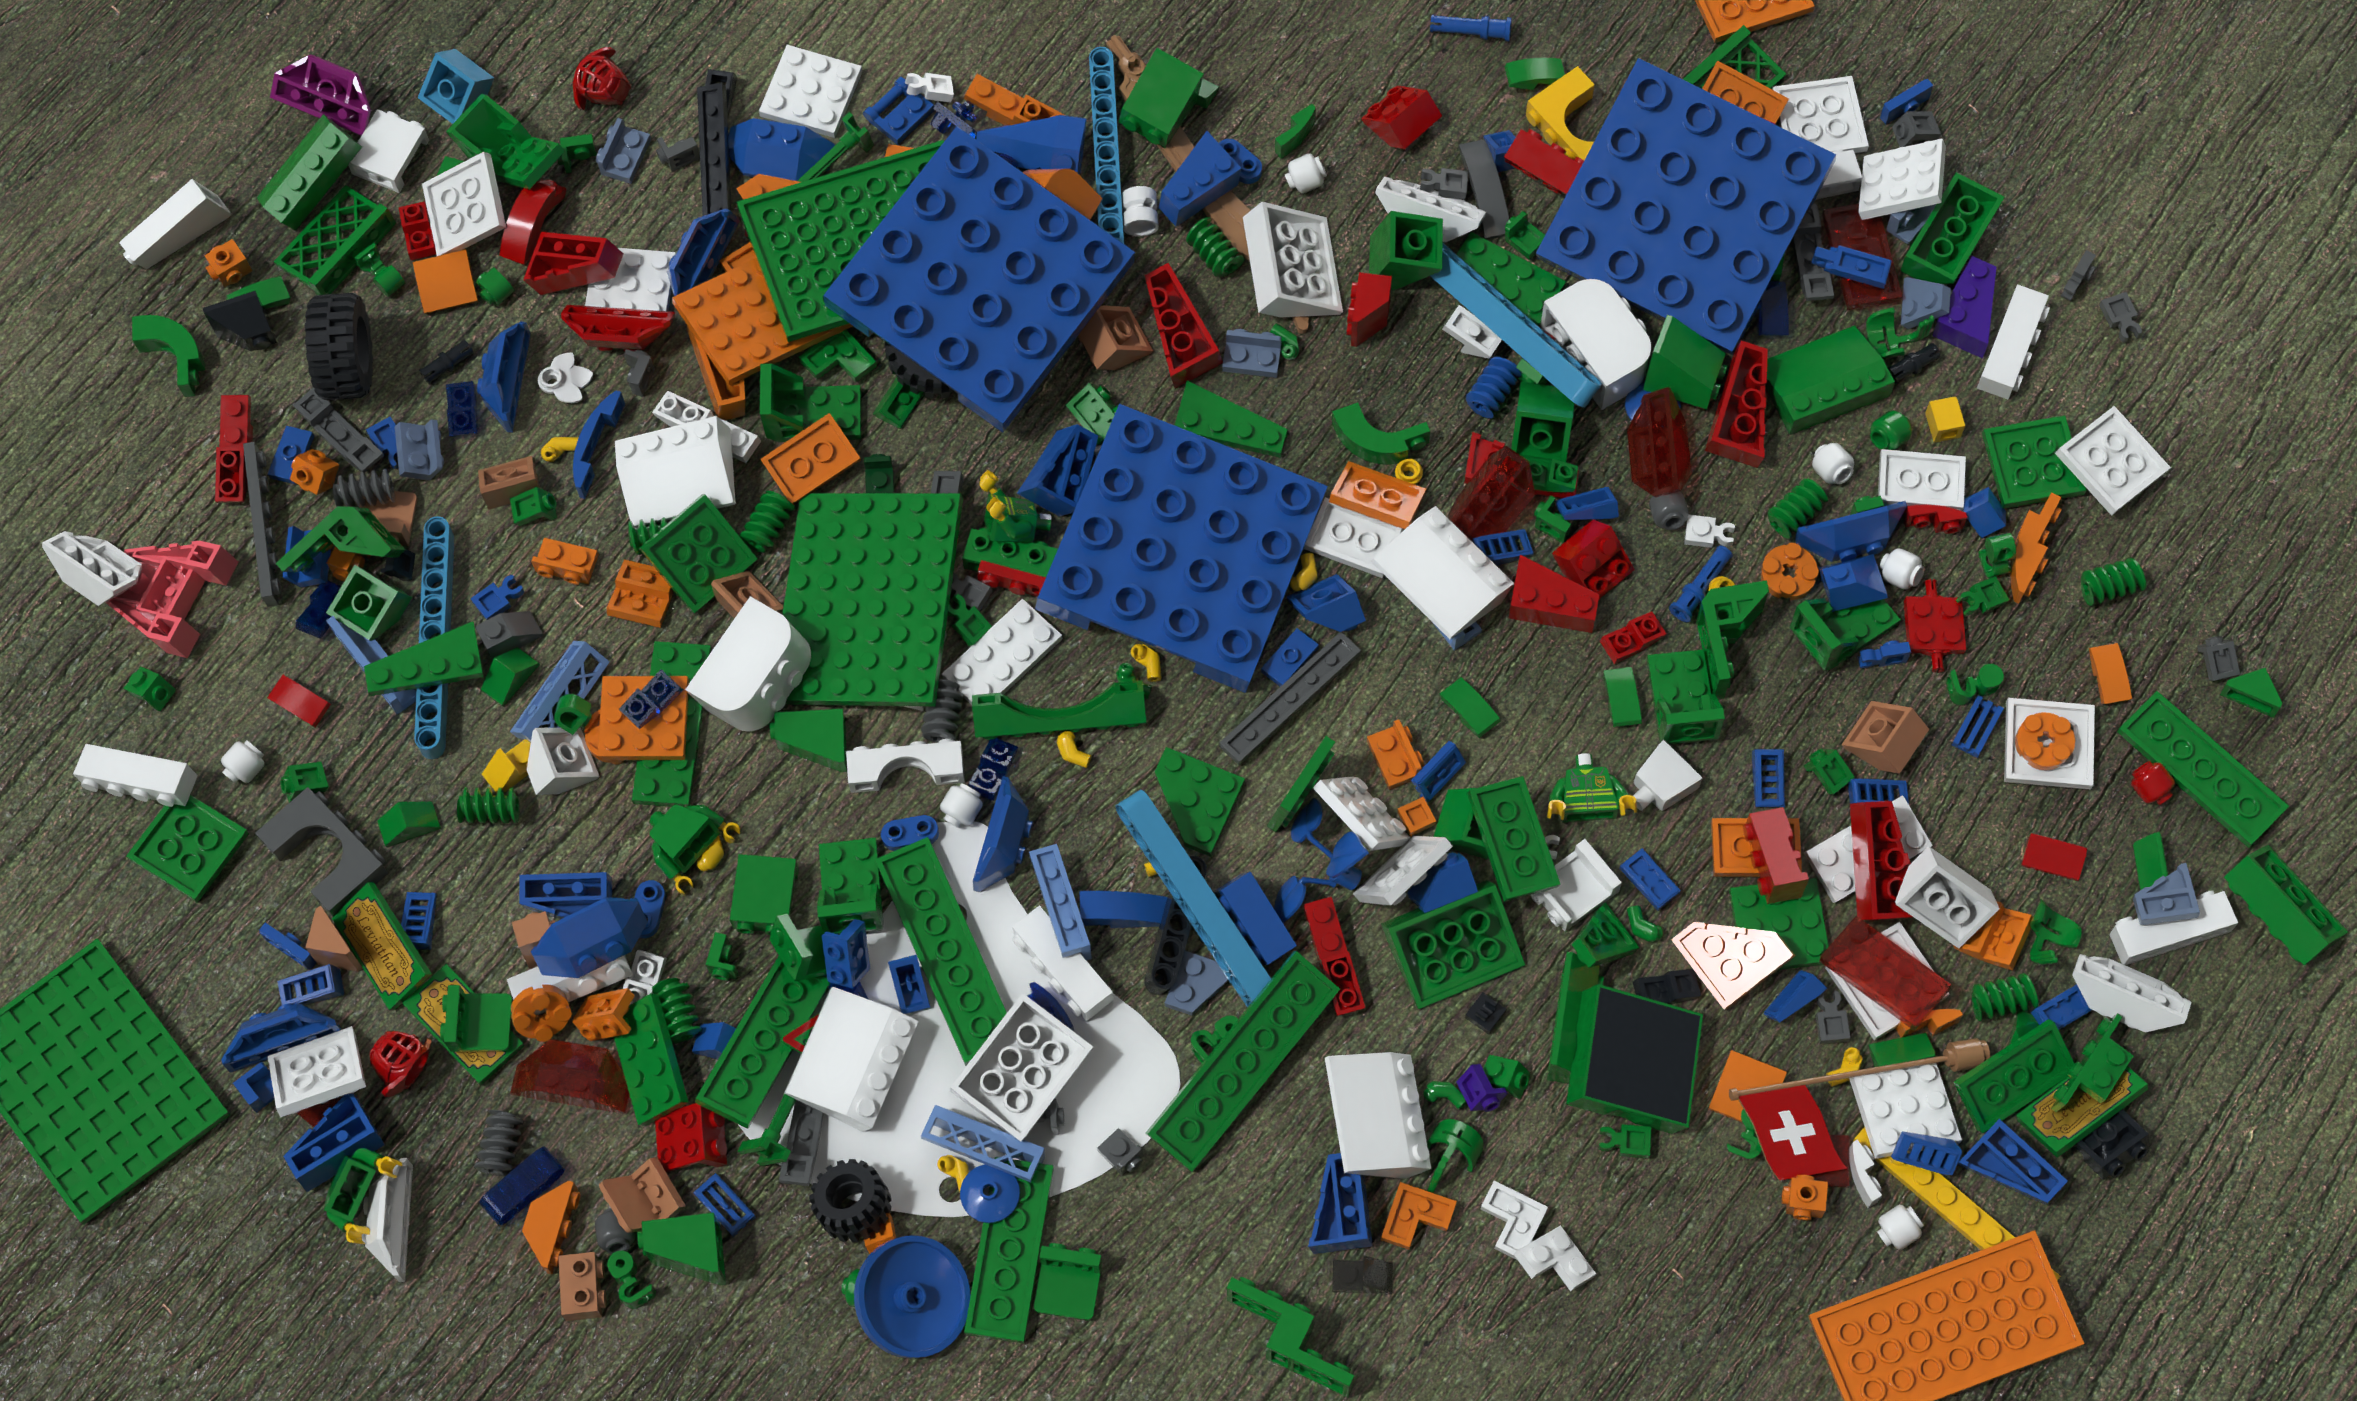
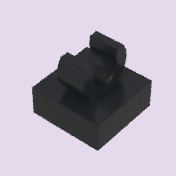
(400, 566)
(1485, 1013)

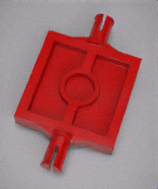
(1934, 625)

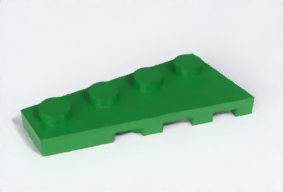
(1228, 422)

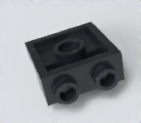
(2114, 1145)

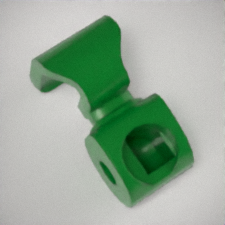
(385, 278)
(1999, 551)
(1985, 683)
(1220, 1030)
(1749, 1136)
(624, 1270)

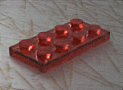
(1868, 236)
(1885, 973)

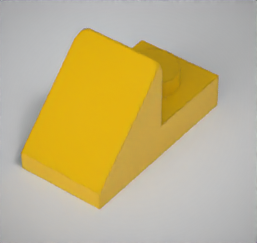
(508, 768)

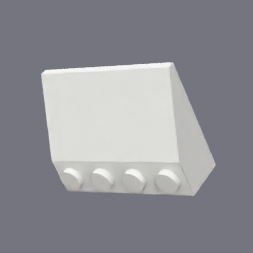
(1291, 262)
(674, 467)
(1443, 573)
(851, 1058)
(1021, 1067)
(1378, 1114)

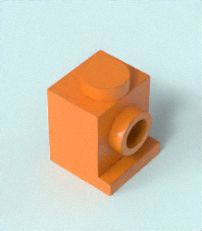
(342, 562)

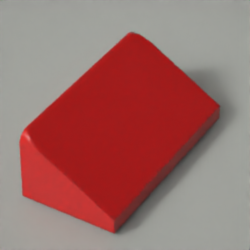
(2054, 856)

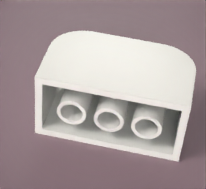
(1600, 335)
(752, 668)

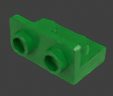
(1093, 409)

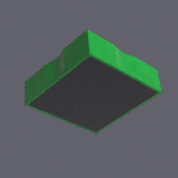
(1635, 1059)

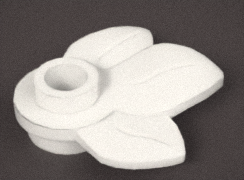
(568, 377)

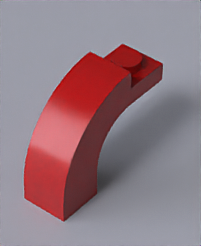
(527, 219)

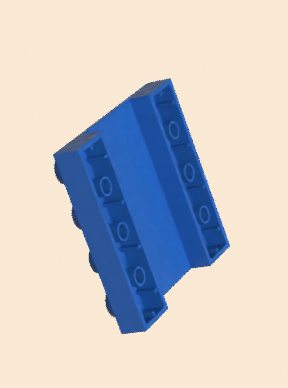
(1686, 205)
(980, 277)
(1182, 546)

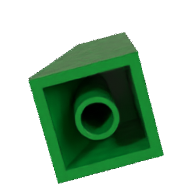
(1161, 98)
(1406, 248)
(1685, 365)
(1542, 423)
(686, 1246)

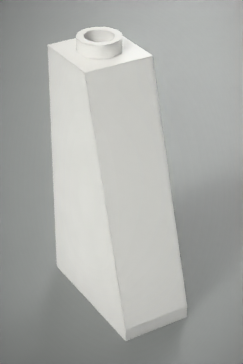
(174, 225)

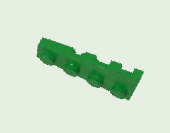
(433, 662)

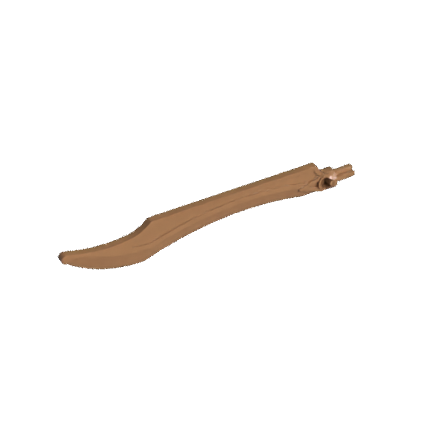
(1227, 210)

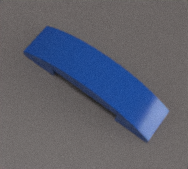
(606, 413)

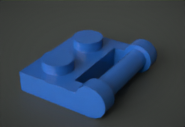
(904, 117)

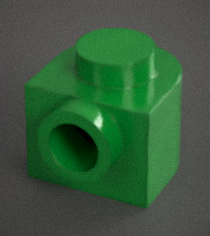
(494, 287)
(572, 713)

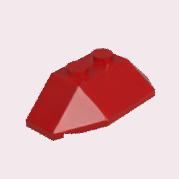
(616, 327)

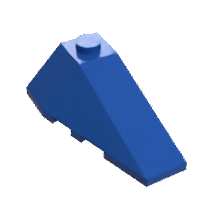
(1040, 143)

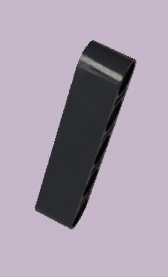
(1170, 938)

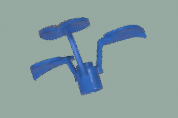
(1340, 869)

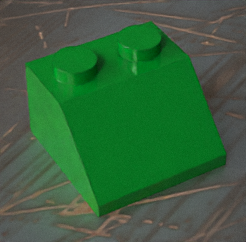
(368, 603)

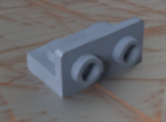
(622, 152)
(1908, 223)
(1252, 353)
(419, 450)

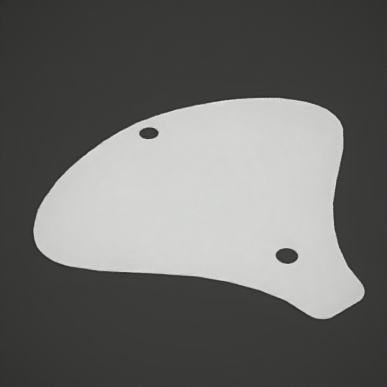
(1118, 1084)

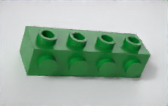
(1022, 556)

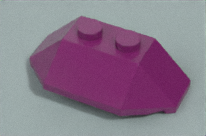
(323, 89)

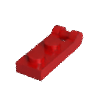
(1012, 579)

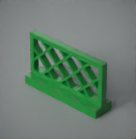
(1729, 50)
(342, 262)

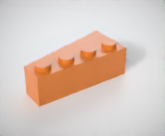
(726, 400)

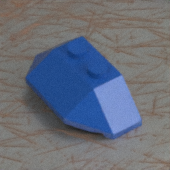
(775, 148)
(701, 250)
(504, 373)
(1852, 534)
(1003, 838)
(590, 938)
(275, 1032)

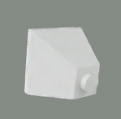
(559, 761)

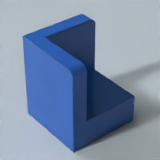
(1985, 512)
(256, 1087)

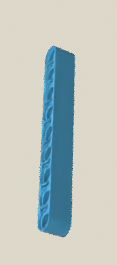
(1106, 145)
(1516, 329)
(432, 624)
(1193, 895)

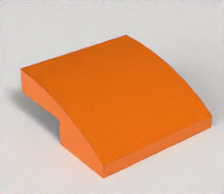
(445, 281)
(640, 594)
(1999, 938)
(1742, 1073)

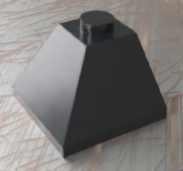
(242, 322)

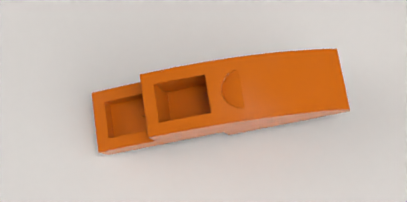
(1005, 105)
(2031, 548)

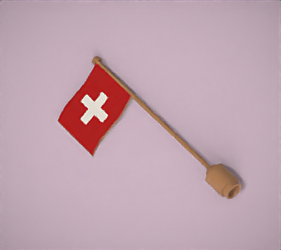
(1793, 1127)

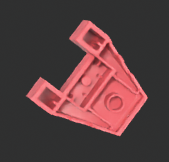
(168, 589)

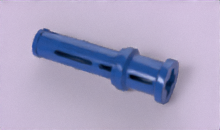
(1484, 27)
(1695, 592)

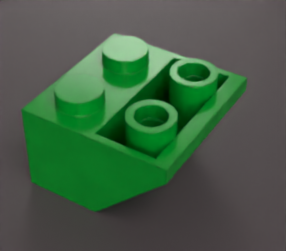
(1460, 825)

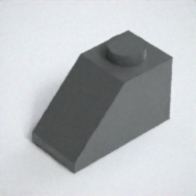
(508, 632)

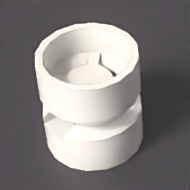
(1140, 211)

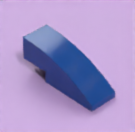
(1121, 909)

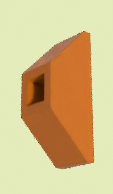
(549, 1223)

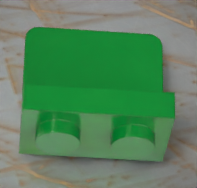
(799, 949)
(476, 1021)
(1068, 1282)

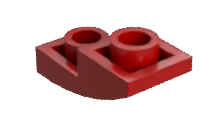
(417, 230)
(1943, 518)
(1633, 638)
(299, 701)

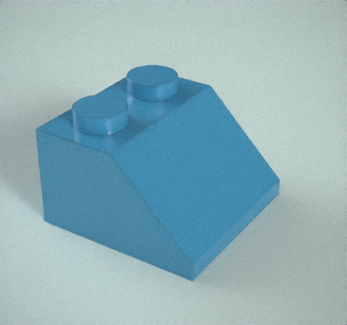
(453, 84)

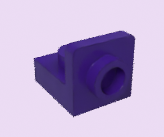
(1478, 1090)

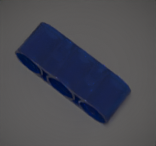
(522, 1186)

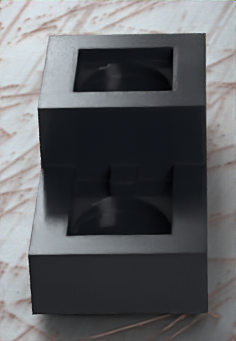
(1669, 988)

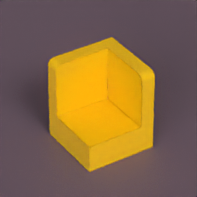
(1945, 419)

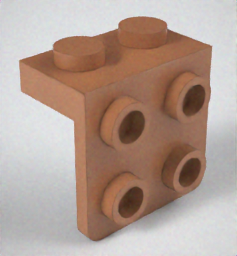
(397, 516)
(642, 1196)

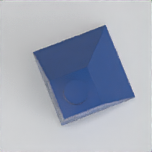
(1853, 582)
(1329, 604)
(1444, 884)

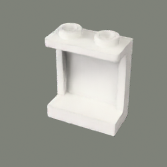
(387, 149)
(1584, 887)

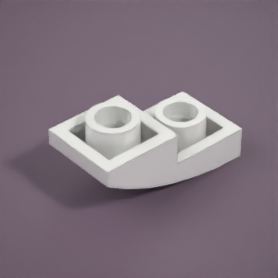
(646, 973)
(1860, 1164)

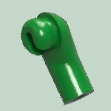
(1289, 342)
(1125, 674)
(1641, 927)
(1444, 1090)

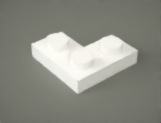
(1520, 1213)
(1556, 1251)

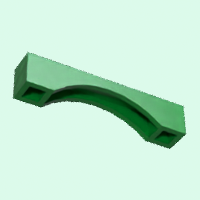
(1117, 705)

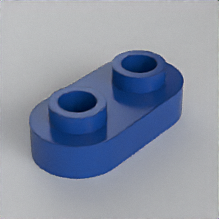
(1242, 158)
(909, 831)
(652, 906)

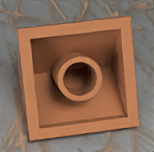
(506, 481)
(736, 589)
(328, 945)

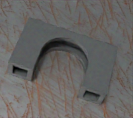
(308, 817)

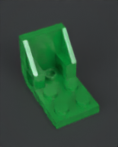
(514, 152)
(791, 407)
(364, 536)
(1729, 610)
(1841, 633)
(1683, 697)
(849, 885)

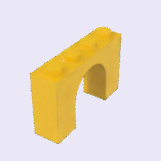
(1554, 104)

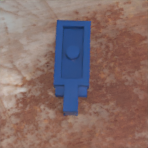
(1853, 265)

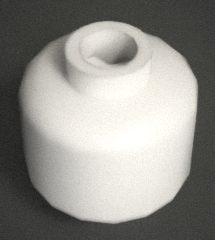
(1305, 173)
(1833, 463)
(1902, 568)
(242, 762)
(961, 805)
(1900, 1227)

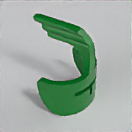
(1885, 319)
(2068, 931)
(1447, 1133)

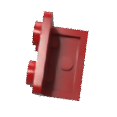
(691, 1137)

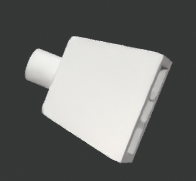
(1664, 779)

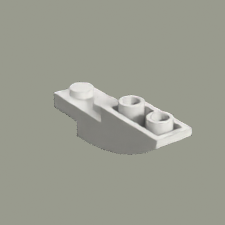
(678, 410)

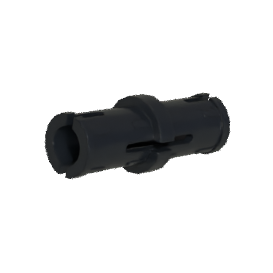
(446, 361)
(1914, 362)

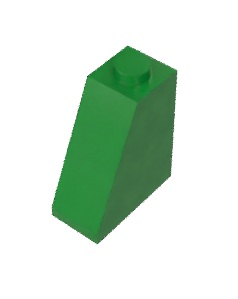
(813, 736)

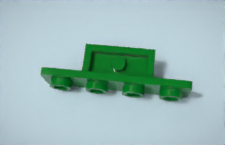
(2099, 1069)

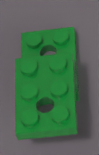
(1290, 1336)

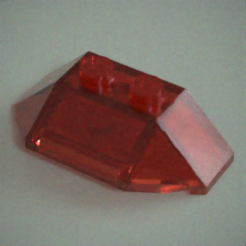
(1659, 445)
(1494, 495)
(572, 1076)

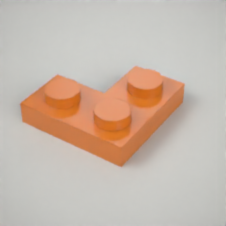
(1415, 1206)

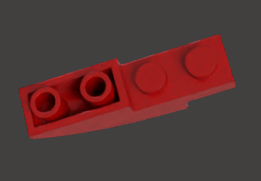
(230, 460)
(1333, 955)

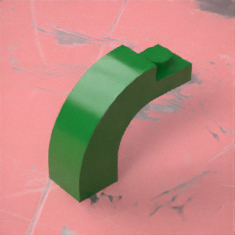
(163, 334)
(1374, 444)

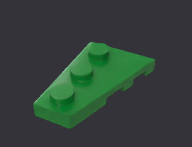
(1603, 939)

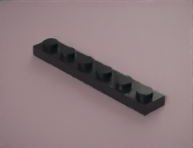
(714, 148)

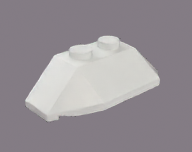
(1406, 197)
(92, 566)
(2139, 998)
(388, 1219)

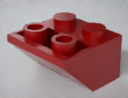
(1402, 116)
(1368, 306)
(1594, 558)

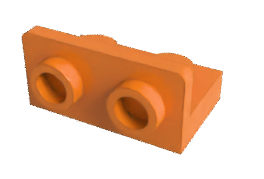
(565, 561)
(1395, 754)
(603, 1013)

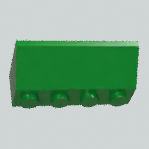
(308, 173)
(1951, 231)
(2285, 905)
(1575, 979)

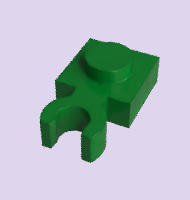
(1984, 595)
(969, 622)
(1632, 1140)

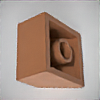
(1114, 338)
(1886, 736)

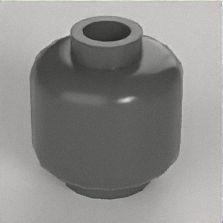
(1669, 510)
(610, 1234)

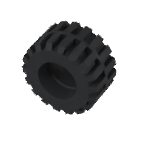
(839, 1184)

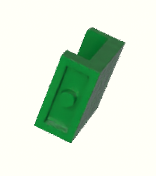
(762, 892)

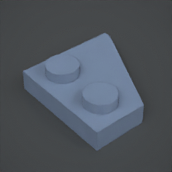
(1922, 300)
(2167, 899)
(1195, 984)

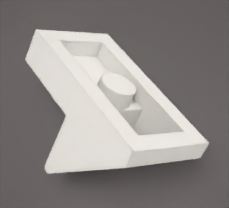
(1472, 332)

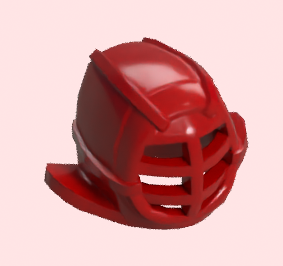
(607, 83)
(398, 1060)

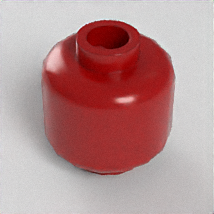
(2152, 783)

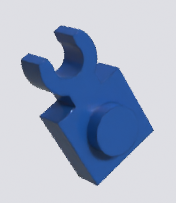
(384, 438)
(494, 600)
(1888, 654)

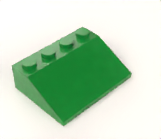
(1826, 379)
(1453, 945)

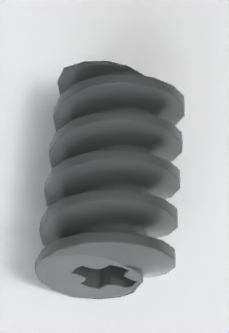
(363, 490)
(939, 718)
(498, 1142)

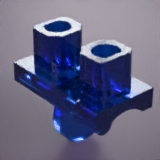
(944, 117)

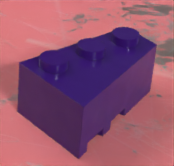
(1970, 309)

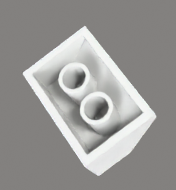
(1945, 897)

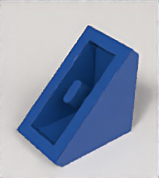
(1499, 145)
(909, 984)
(713, 1039)

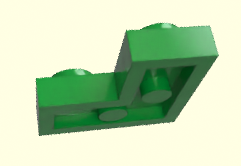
(840, 350)

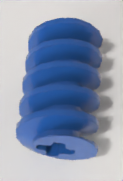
(1492, 386)

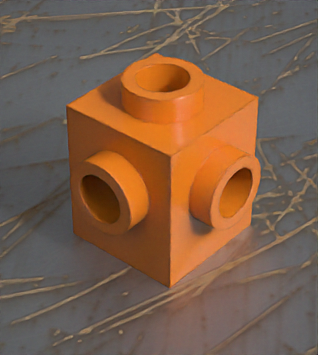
(227, 263)
(314, 471)
(1805, 1197)

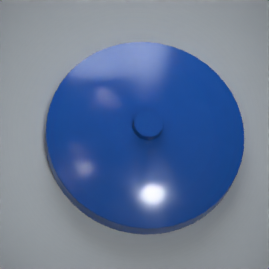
(912, 1297)

